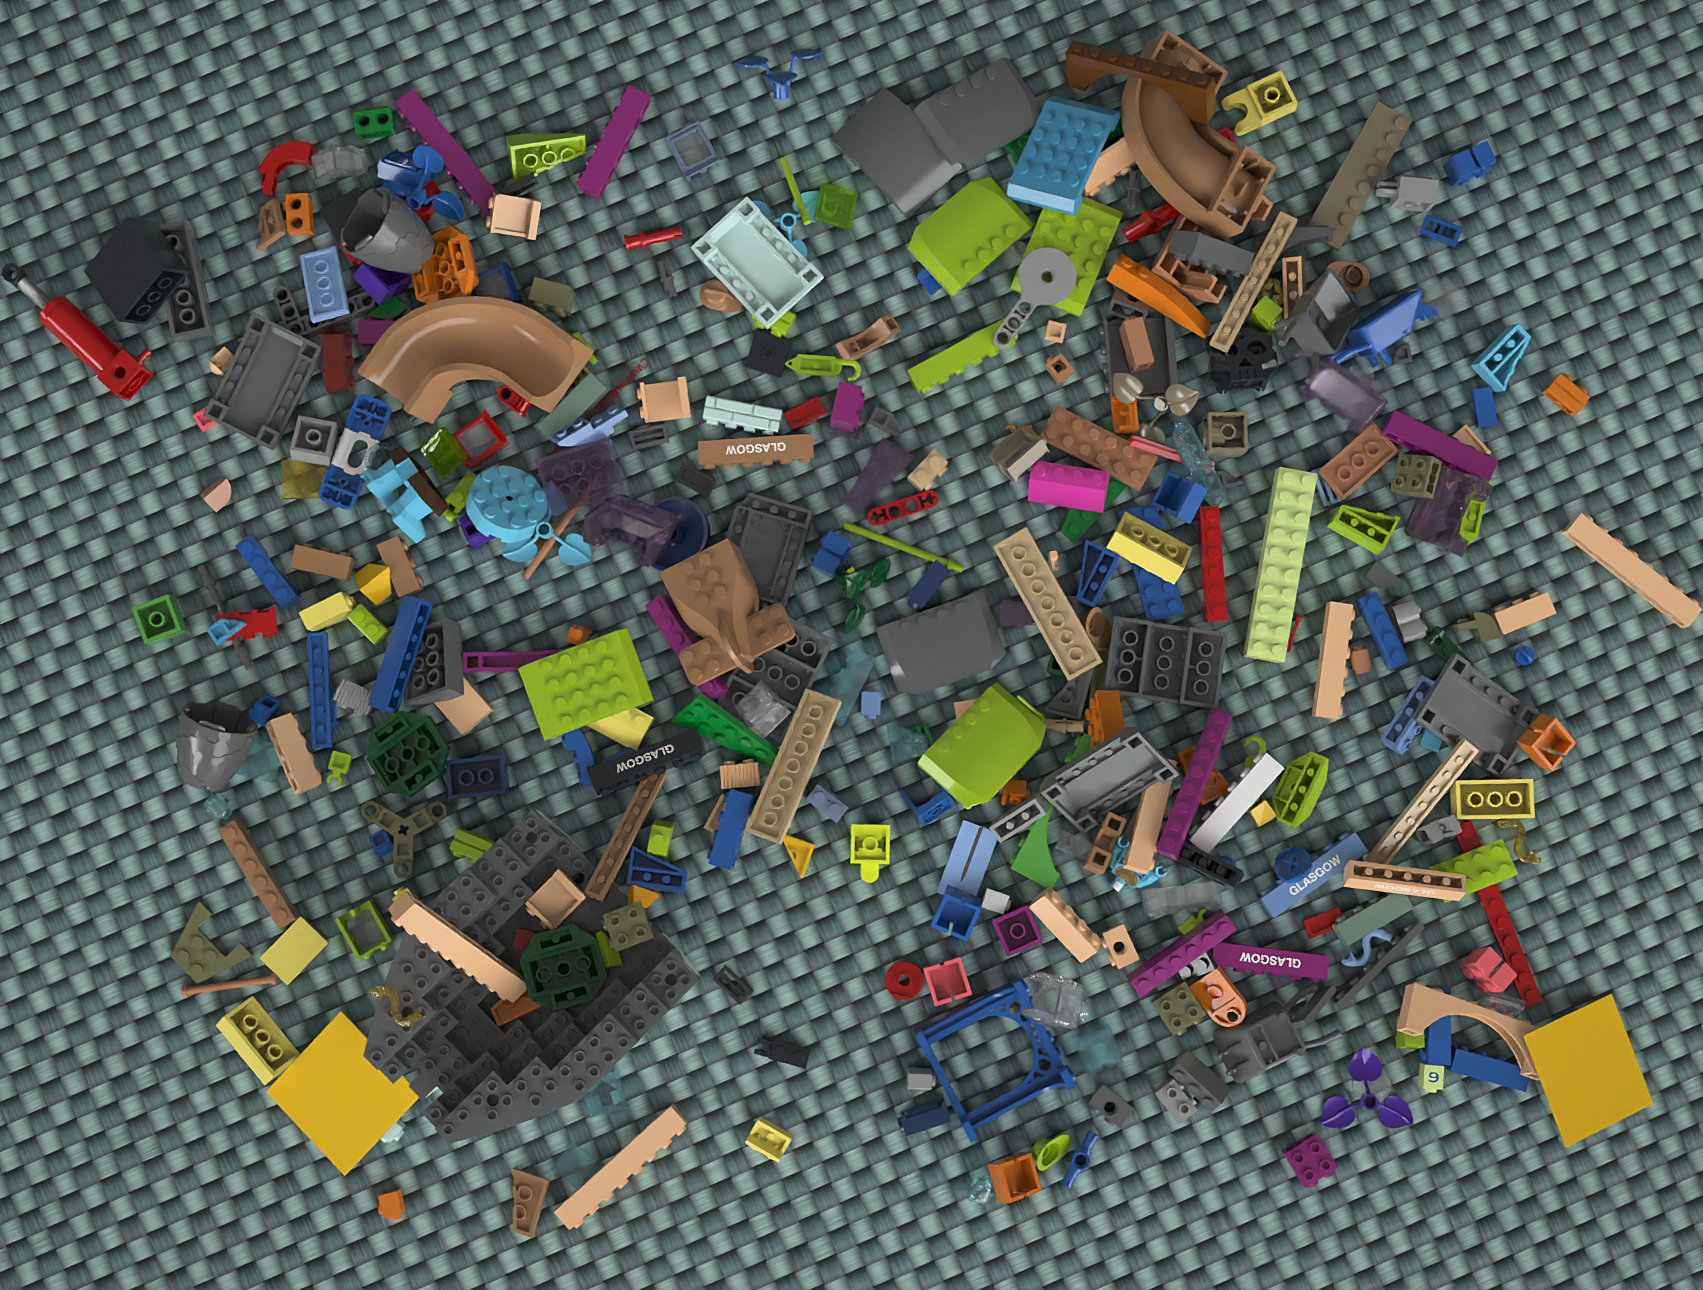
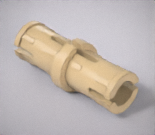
(1065, 725)

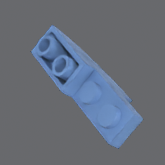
(585, 431)

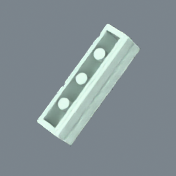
(743, 415)

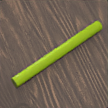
(795, 191)

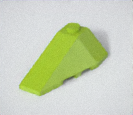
(538, 152)

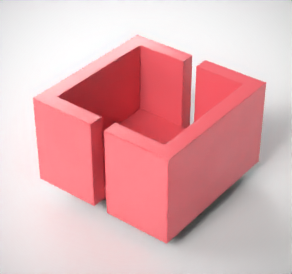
(1480, 967)
(947, 980)

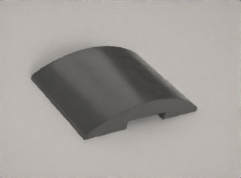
(895, 152)
(1165, 662)
(784, 670)

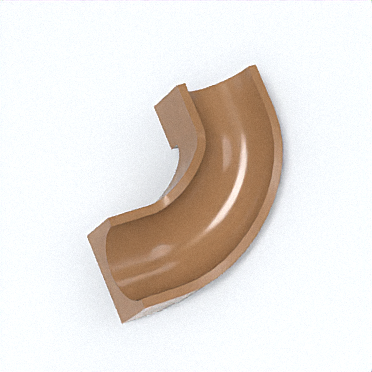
(1186, 159)
(470, 341)

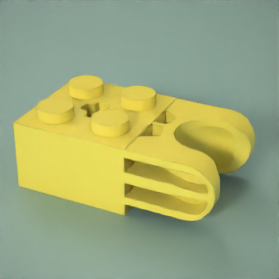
(1257, 106)

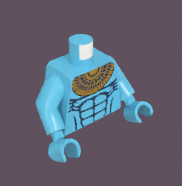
(1127, 876)

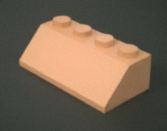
(1110, 164)

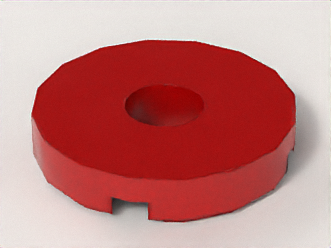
(892, 980)

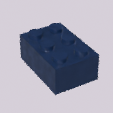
(477, 776)

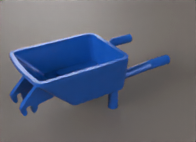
(1384, 328)

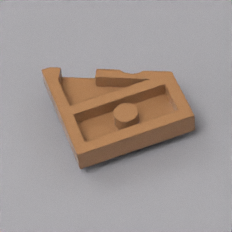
(270, 225)

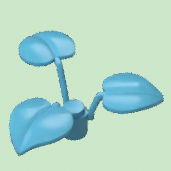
(788, 220)
(572, 552)

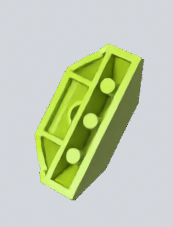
(1300, 788)

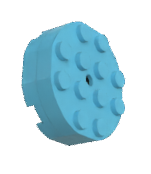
(506, 503)

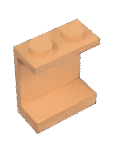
(664, 400)

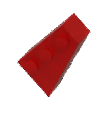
(257, 621)

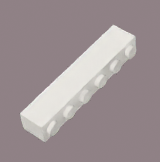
(1235, 802)

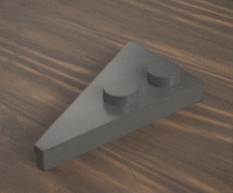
(1071, 698)

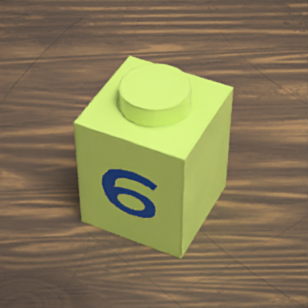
(1431, 1077)

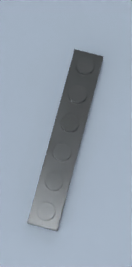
(1370, 970)

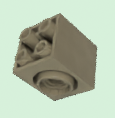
(1224, 434)

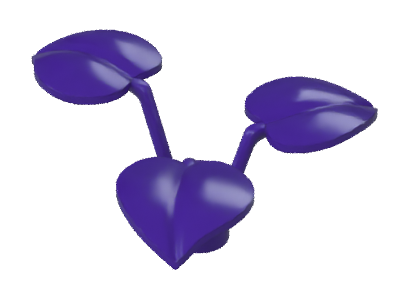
(1364, 1067)

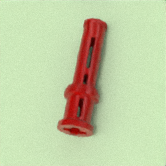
(644, 239)

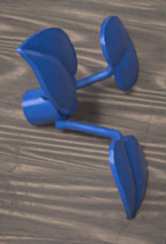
(779, 80)
(446, 203)

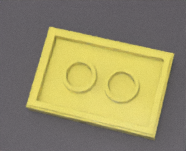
(294, 950)

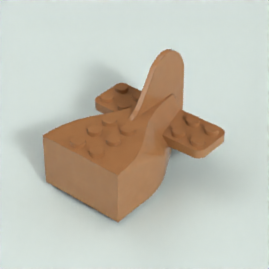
(722, 606)

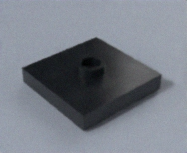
(768, 354)

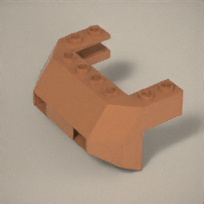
(1190, 278)

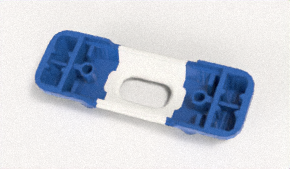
(365, 423)

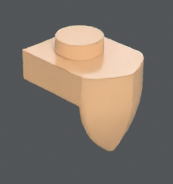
(221, 361)

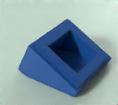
(382, 843)

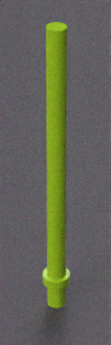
(902, 546)

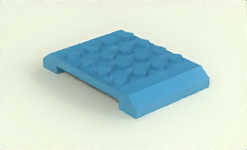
(1061, 154)

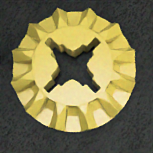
(1278, 289)

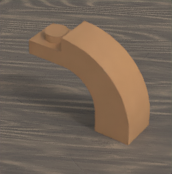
(869, 339)

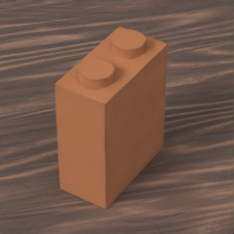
(1136, 344)

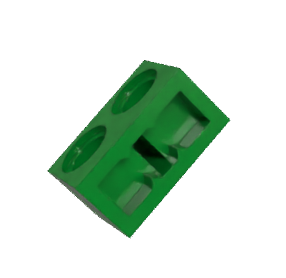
(374, 128)

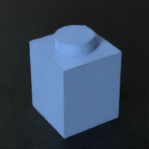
(870, 704)

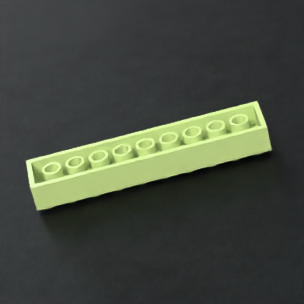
(1280, 565)

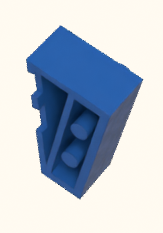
(1096, 573)

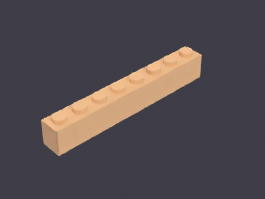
(1632, 570)
(620, 1167)

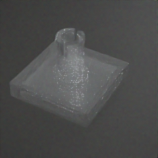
(1502, 1003)

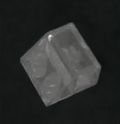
(762, 709)

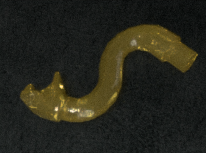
(1514, 823)
(407, 1021)

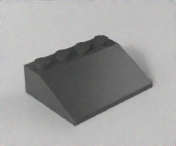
(437, 666)

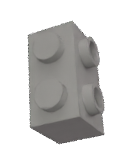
(1175, 1100)

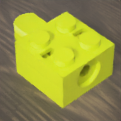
(870, 848)

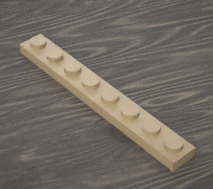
(1253, 282)
(1423, 803)

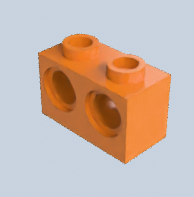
(304, 213)

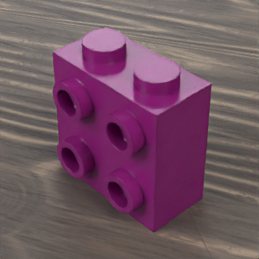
(1310, 1160)

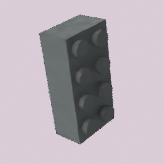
(1210, 253)

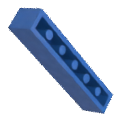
(400, 654)

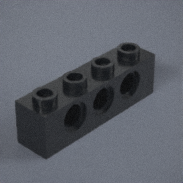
(1209, 866)

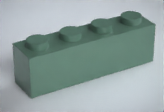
(575, 405)
(1370, 917)

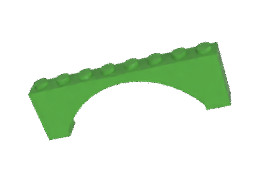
(1033, 855)

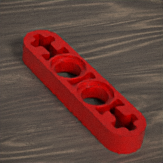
(901, 505)

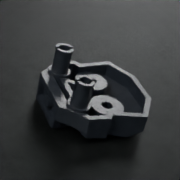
(1243, 367)

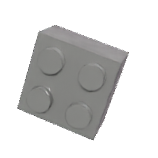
(314, 440)

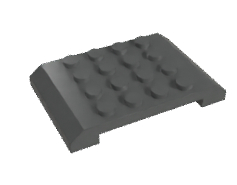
(264, 381)
(1478, 710)
(1106, 777)

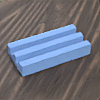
(1328, 490)

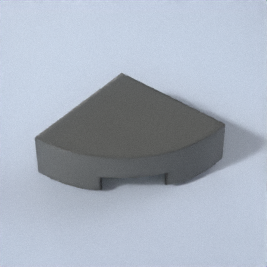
(1402, 355)

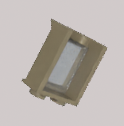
(1018, 452)

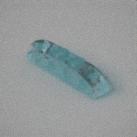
(1198, 462)

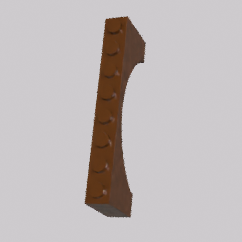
(1189, 88)

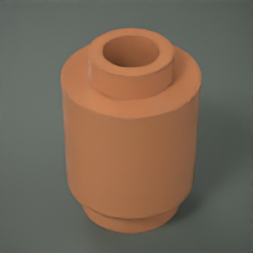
(1360, 660)

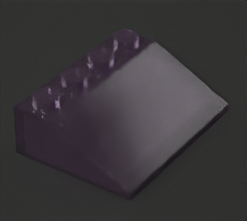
(580, 475)

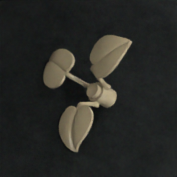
(1177, 397)

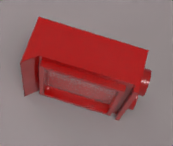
(480, 440)

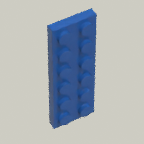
(1158, 597)

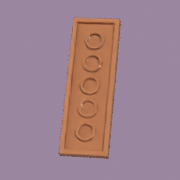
(1098, 447)

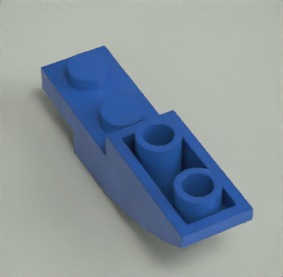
(584, 755)

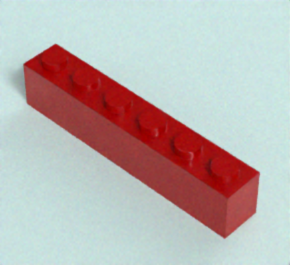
(1211, 564)

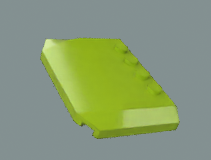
(968, 233)
(984, 747)

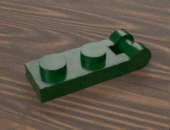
(1445, 647)

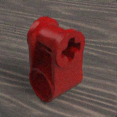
(515, 402)

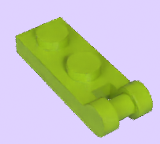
(459, 496)

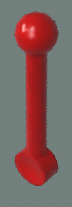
(1298, 618)

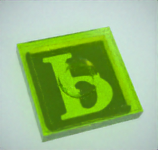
(835, 206)
(444, 453)

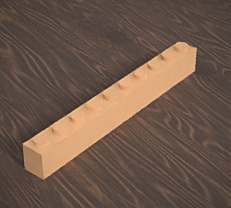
(457, 946)

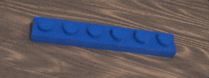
(320, 690)

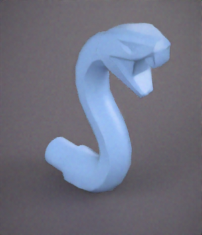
(1352, 961)

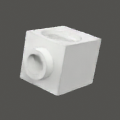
(996, 901)

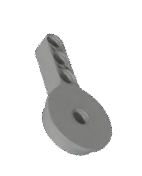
(1036, 290)

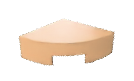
(1053, 556)

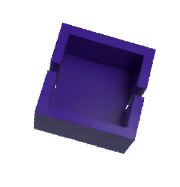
(380, 283)

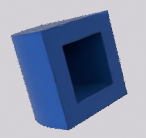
(265, 709)

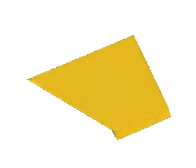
(374, 582)

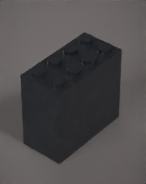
(136, 271)

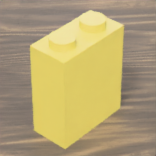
(328, 611)

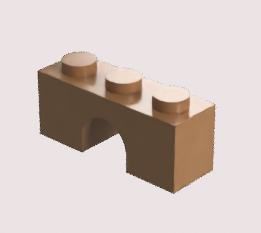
(1104, 842)

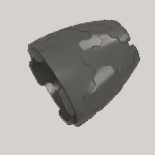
(387, 233)
(212, 743)

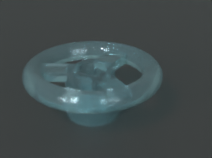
(381, 454)

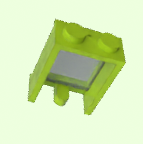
(365, 930)

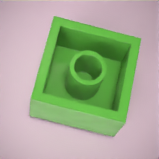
(159, 619)

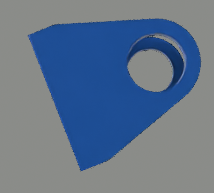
(933, 808)

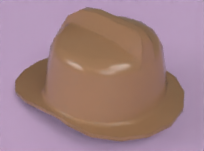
(1352, 273)
(718, 297)
(1096, 626)

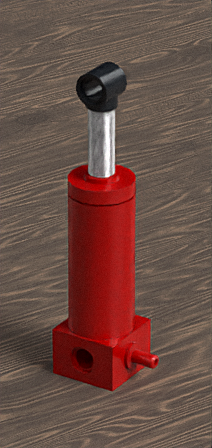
(114, 366)

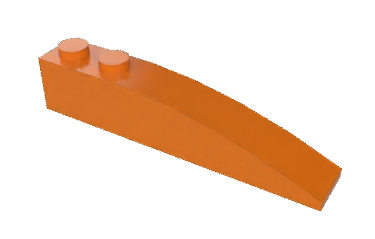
(1157, 294)

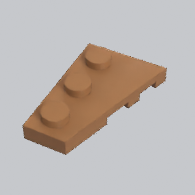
(529, 1197)

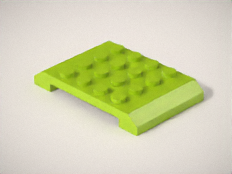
(1083, 239)
(585, 683)

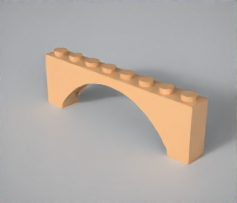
(1426, 1005)

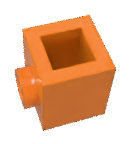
(391, 1204)

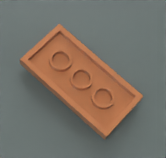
(1357, 461)

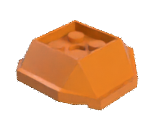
(450, 269)

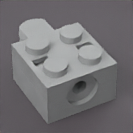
(1410, 193)

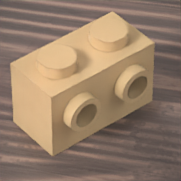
(927, 471)

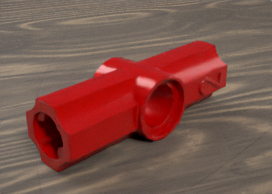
(1150, 222)

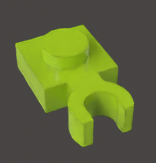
(340, 764)
(1191, 922)

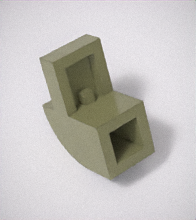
(1482, 624)

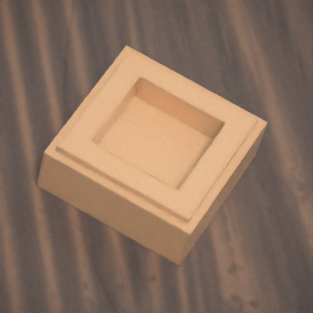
(1055, 331)

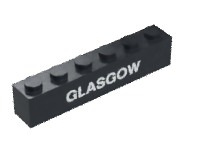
(646, 762)

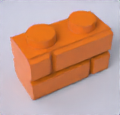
(1566, 394)

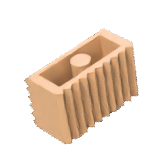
(739, 775)

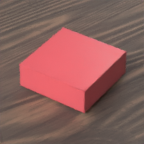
(202, 421)

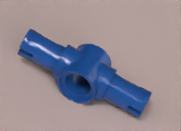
(1083, 1149)

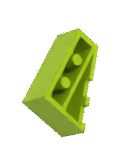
(1364, 527)

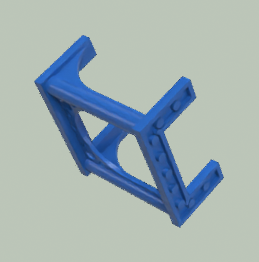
(1052, 1078)

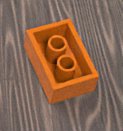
(1104, 716)

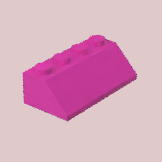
(1068, 486)

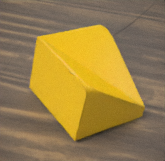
(1262, 813)

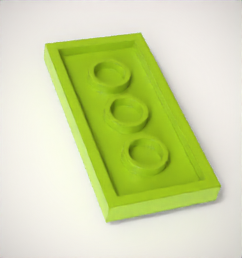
(1481, 865)

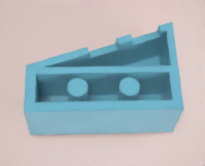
(1501, 356)

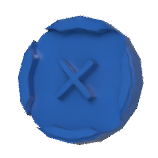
(1292, 865)

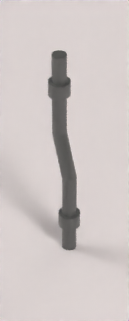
(209, 584)

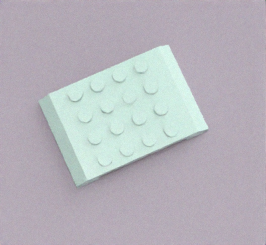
(756, 263)

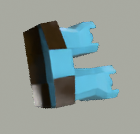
(416, 501)

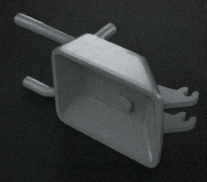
(1320, 319)
(1264, 1039)

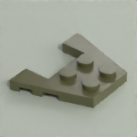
(199, 955)

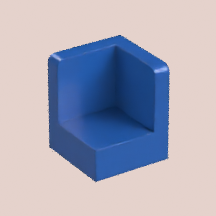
(928, 282)

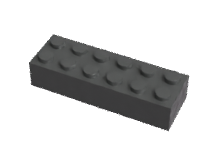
(189, 304)

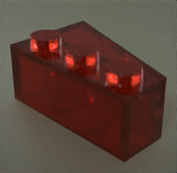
(338, 360)

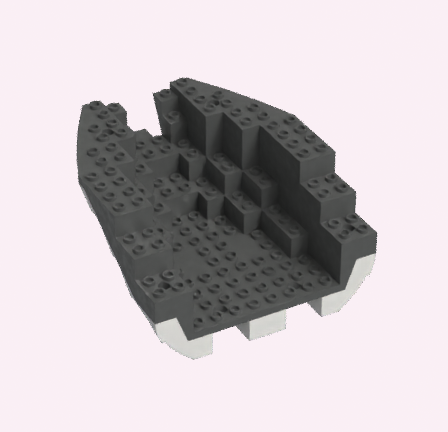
(547, 1057)

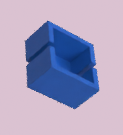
(1467, 165)
(1179, 497)
(835, 545)
(959, 910)

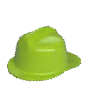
(1049, 1151)

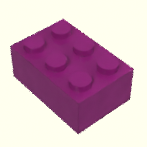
(846, 406)

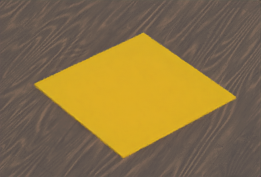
(1588, 1070)
(340, 1095)

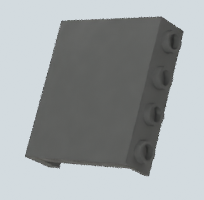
(1162, 343)

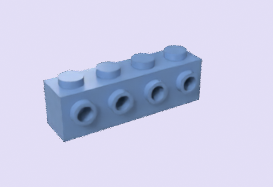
(1403, 727)

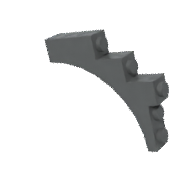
(1300, 236)

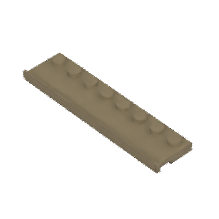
(1360, 172)

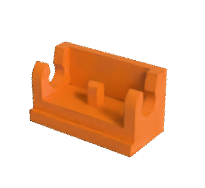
(1124, 417)

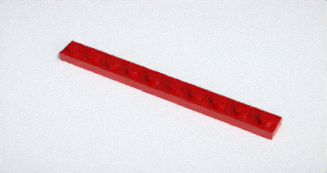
(1502, 926)

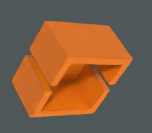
(1546, 736)
(1016, 1175)

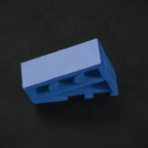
(654, 873)

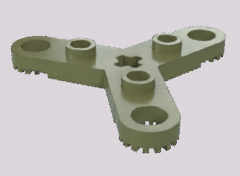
(404, 843)

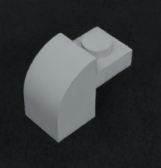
(1437, 829)

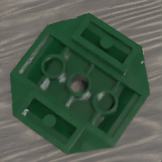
(390, 748)
(555, 949)

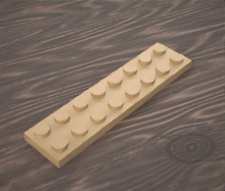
(1047, 604)
(793, 766)

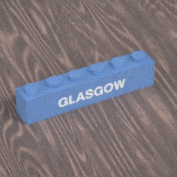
(1324, 867)

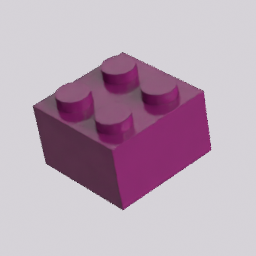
(1016, 930)

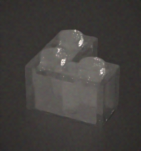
(339, 161)

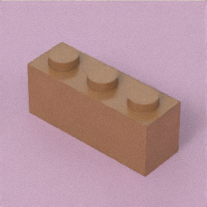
(322, 562)
(401, 566)

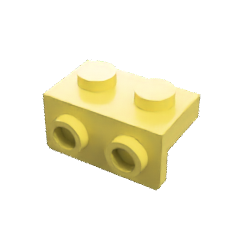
(769, 1139)

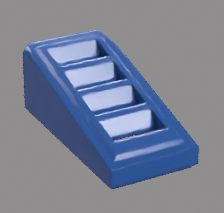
(1444, 224)

